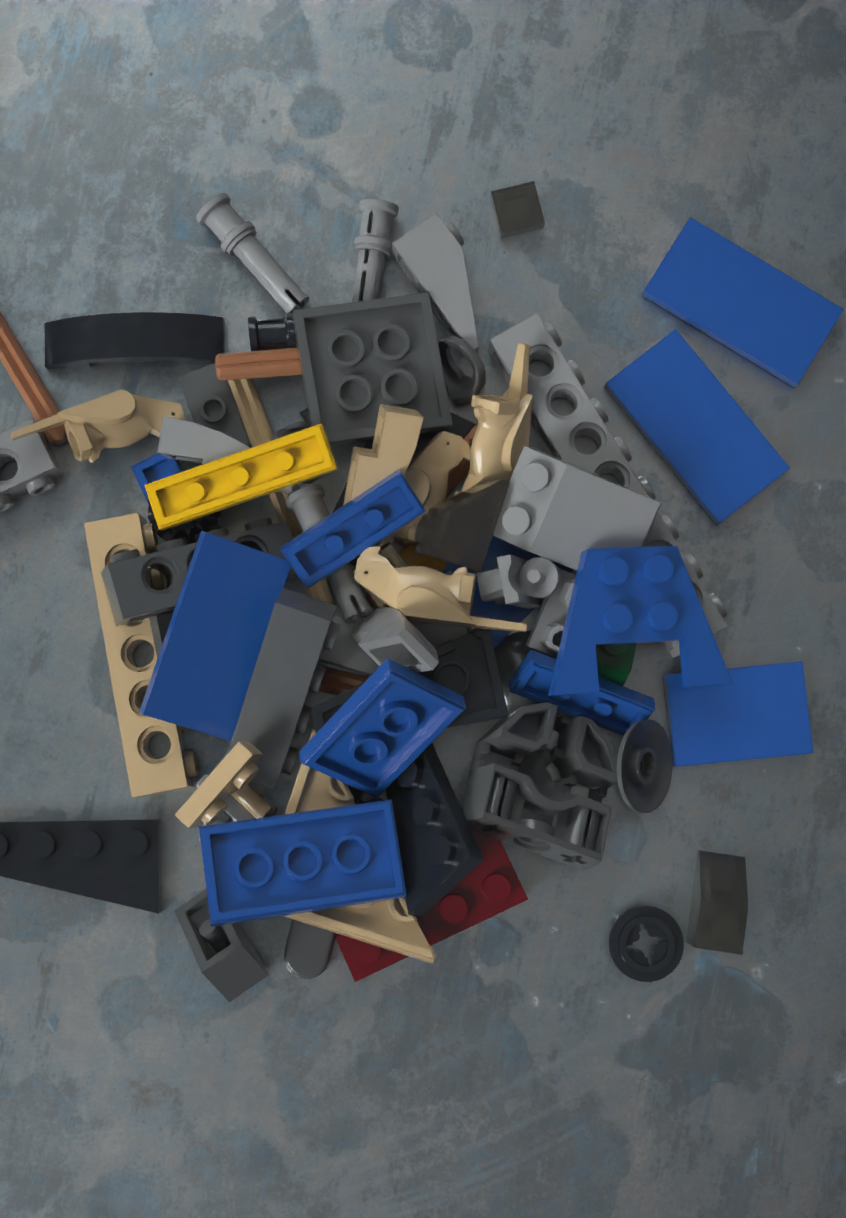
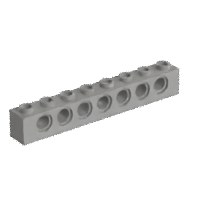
(588, 419)

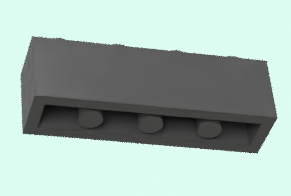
(282, 680)

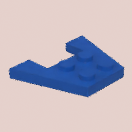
(632, 600)

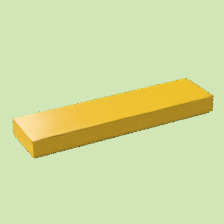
(241, 477)

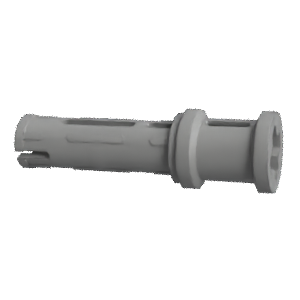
(240, 240)
(373, 247)
(309, 510)

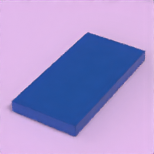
(742, 302)
(696, 427)
(215, 636)
(301, 862)

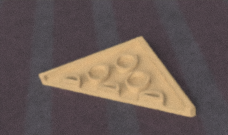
(376, 923)

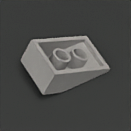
(566, 510)

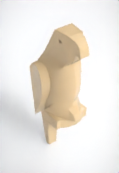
(107, 422)
(501, 426)
(429, 477)
(425, 593)

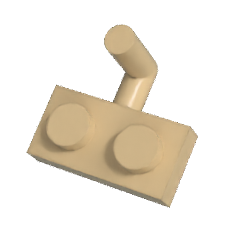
(227, 778)

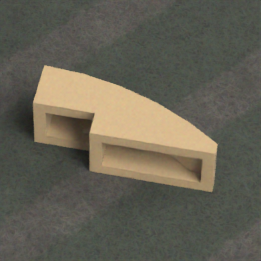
(392, 449)

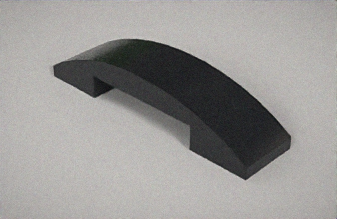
(133, 338)

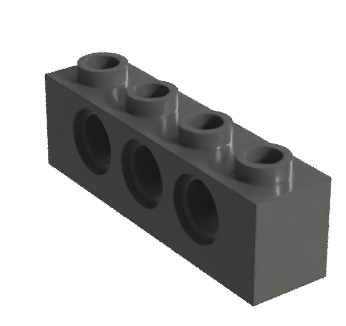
(135, 600)

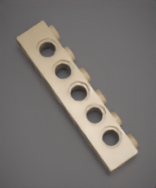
(145, 772)

